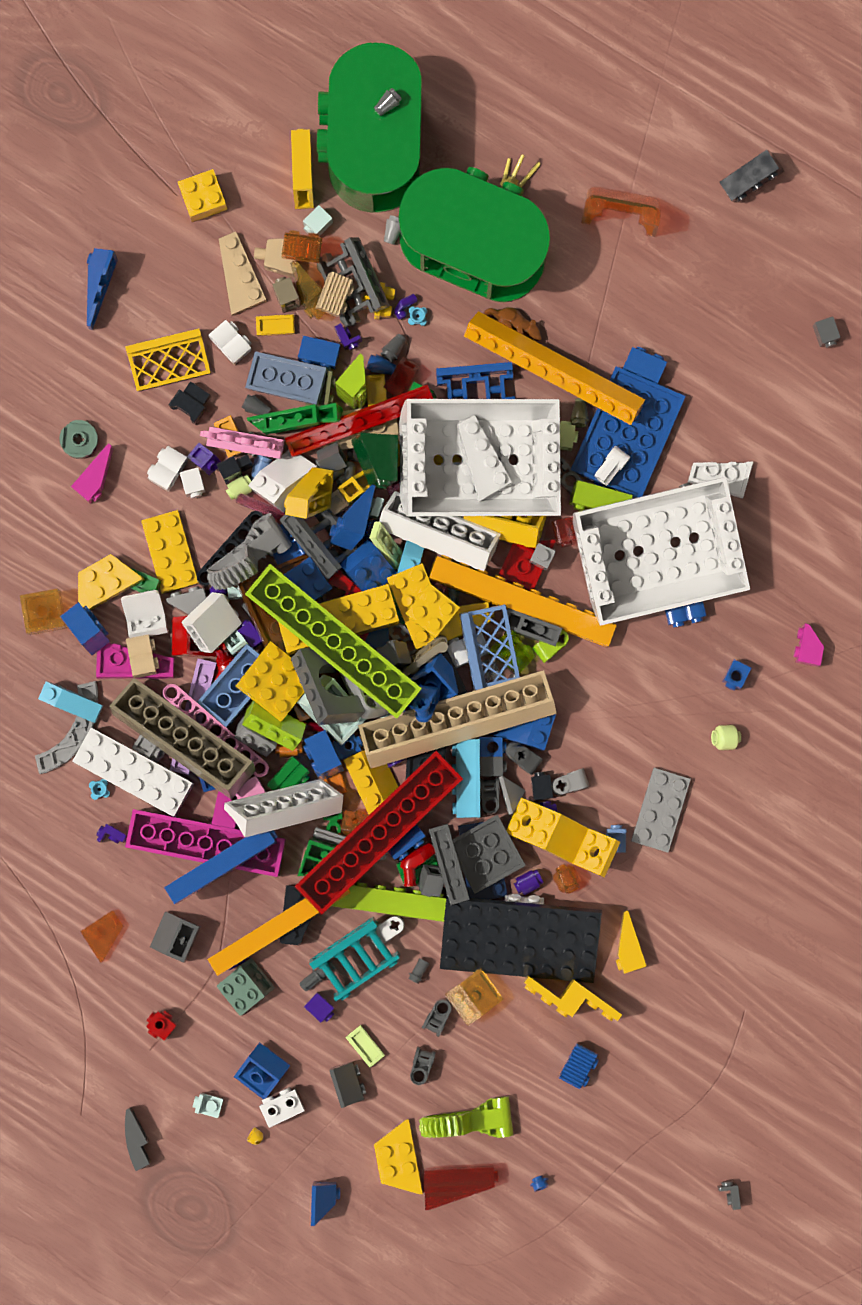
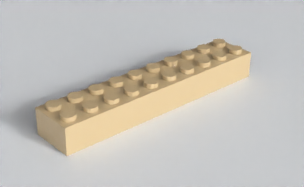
(458, 719)

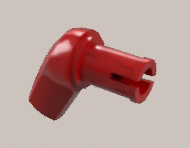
(223, 658)
(413, 860)

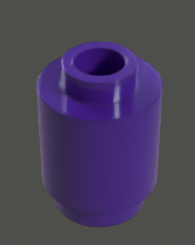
(528, 882)

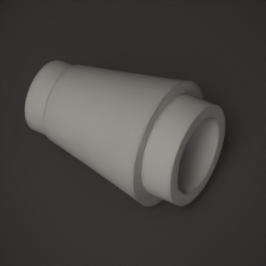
(392, 230)

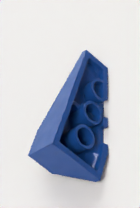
(100, 271)

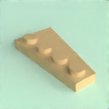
(240, 278)

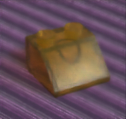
(474, 996)

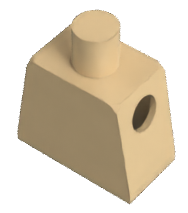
(273, 258)

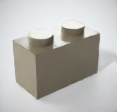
(286, 294)

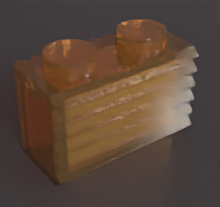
(302, 247)

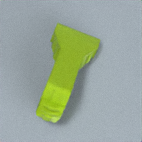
(490, 1117)

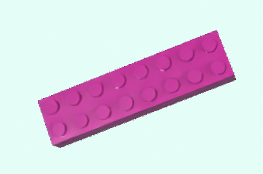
(196, 841)

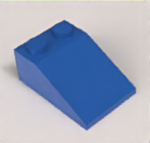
(352, 525)
(531, 734)

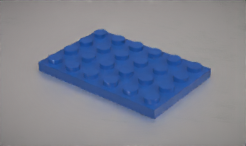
(641, 440)

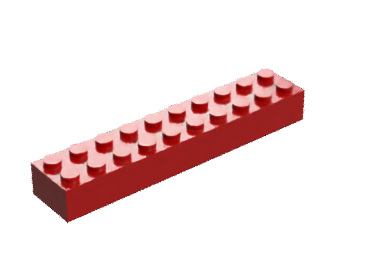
(378, 832)

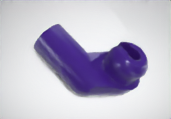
(403, 304)

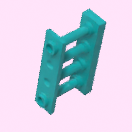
(337, 950)

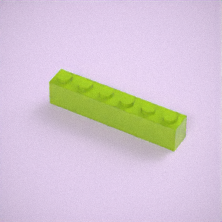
(393, 902)

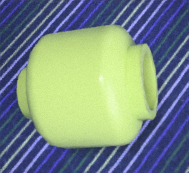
(726, 737)

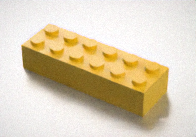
(359, 612)

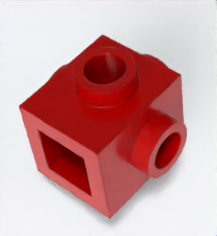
(168, 1024)

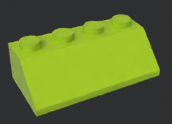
(352, 384)

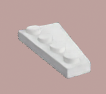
(484, 464)

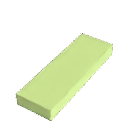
(386, 544)

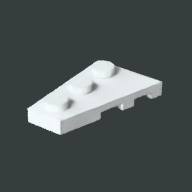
(736, 474)

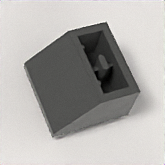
(175, 937)

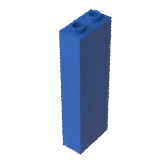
(219, 865)

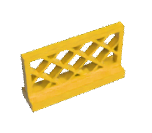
(164, 343)

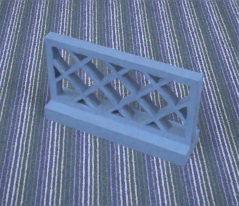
(472, 648)

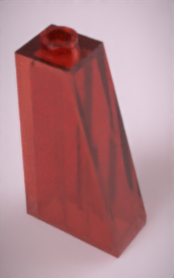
(456, 1183)

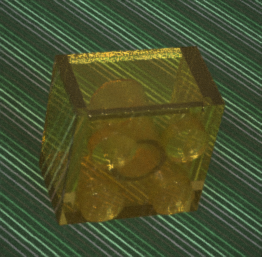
(42, 611)

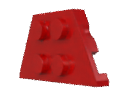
(519, 569)

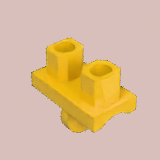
(389, 293)

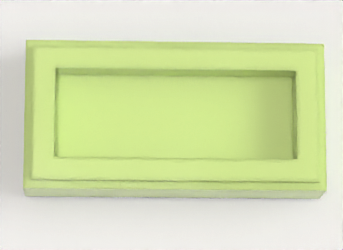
(365, 1046)

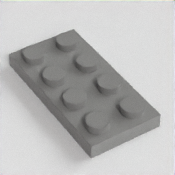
(660, 810)

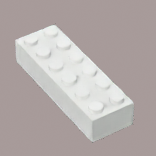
(443, 534)
(133, 772)

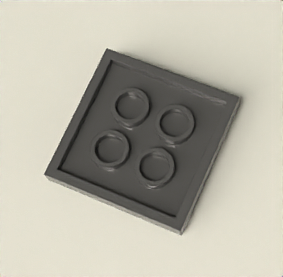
(486, 854)

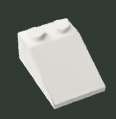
(279, 478)

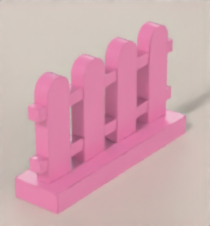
(244, 442)

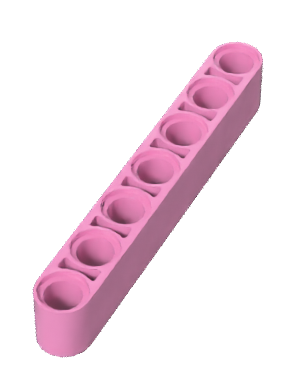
(210, 721)

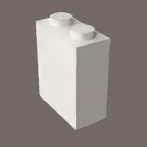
(212, 622)

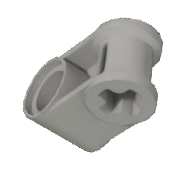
(573, 782)

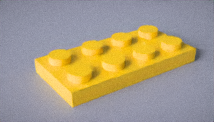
(170, 551)
(406, 588)

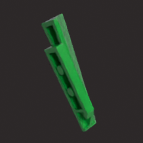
(296, 418)

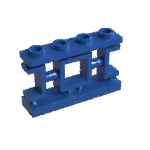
(474, 373)

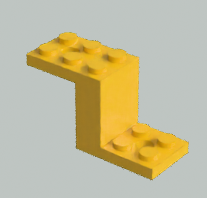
(562, 837)

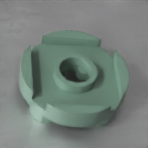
(72, 431)

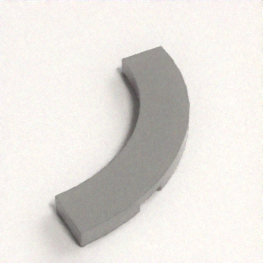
(71, 743)

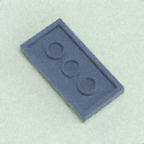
(286, 378)

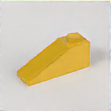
(629, 950)

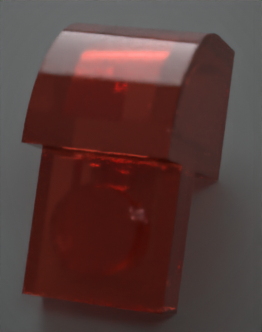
(401, 377)

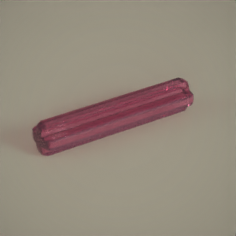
(259, 506)

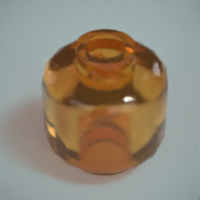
(567, 879)

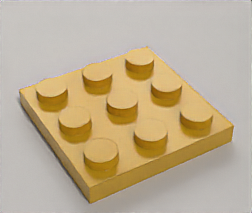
(272, 682)

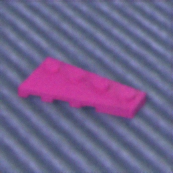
(114, 663)

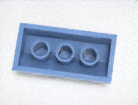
(223, 698)

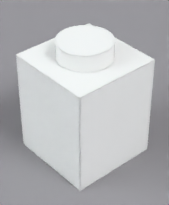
(192, 483)

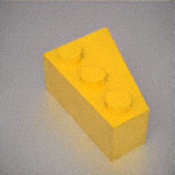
(310, 494)

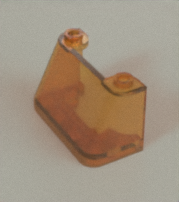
(604, 198)

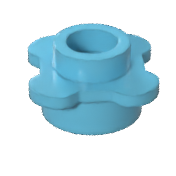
(417, 311)
(95, 785)

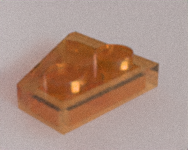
(103, 934)

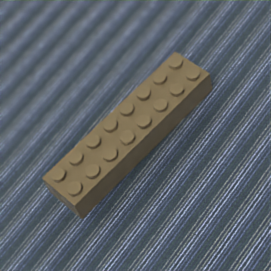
(182, 738)

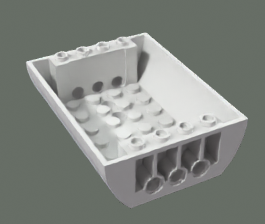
(512, 426)
(662, 574)

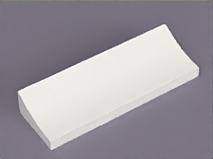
(284, 807)

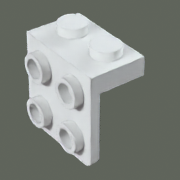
(144, 614)

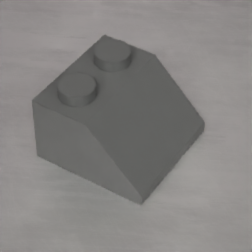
(347, 1084)

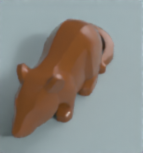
(513, 319)

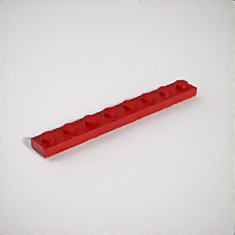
(353, 422)

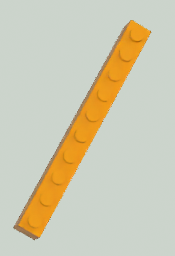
(554, 368)
(513, 595)

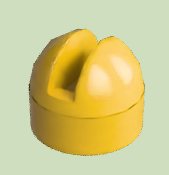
(255, 1136)

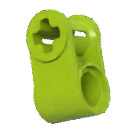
(547, 651)

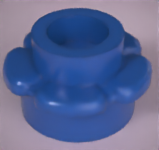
(539, 1183)

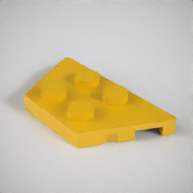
(104, 581)
(398, 1160)

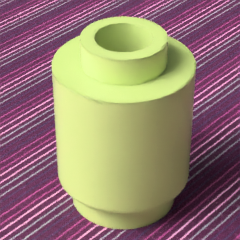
(239, 486)

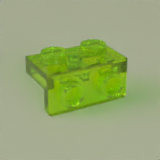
(523, 653)

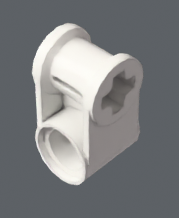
(384, 930)

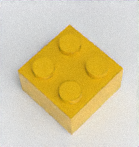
(202, 195)
(432, 610)

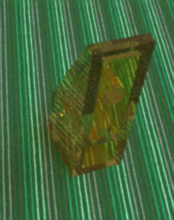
(308, 291)

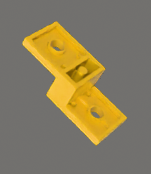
(571, 999)

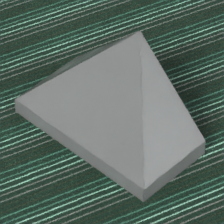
(512, 794)

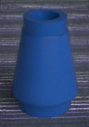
(380, 365)

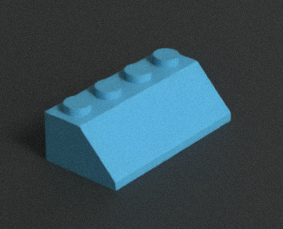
(467, 790)

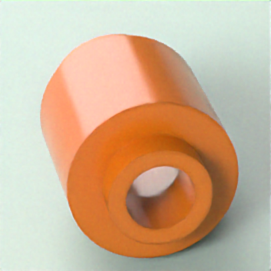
(285, 752)

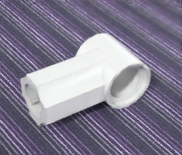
(614, 462)

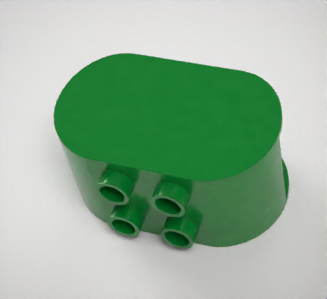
(369, 154)
(474, 233)

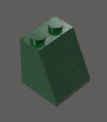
(377, 458)

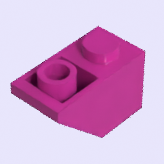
(810, 647)

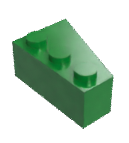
(314, 853)

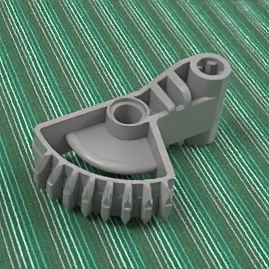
(242, 562)

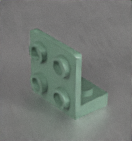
(245, 986)

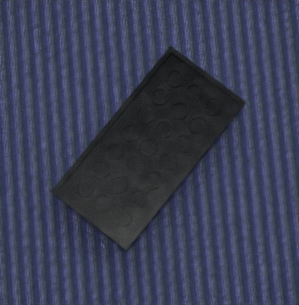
(521, 939)

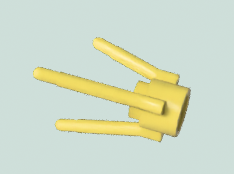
(512, 179)

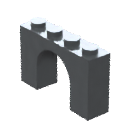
(325, 706)

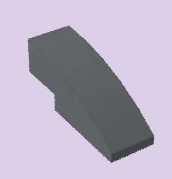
(135, 1140)

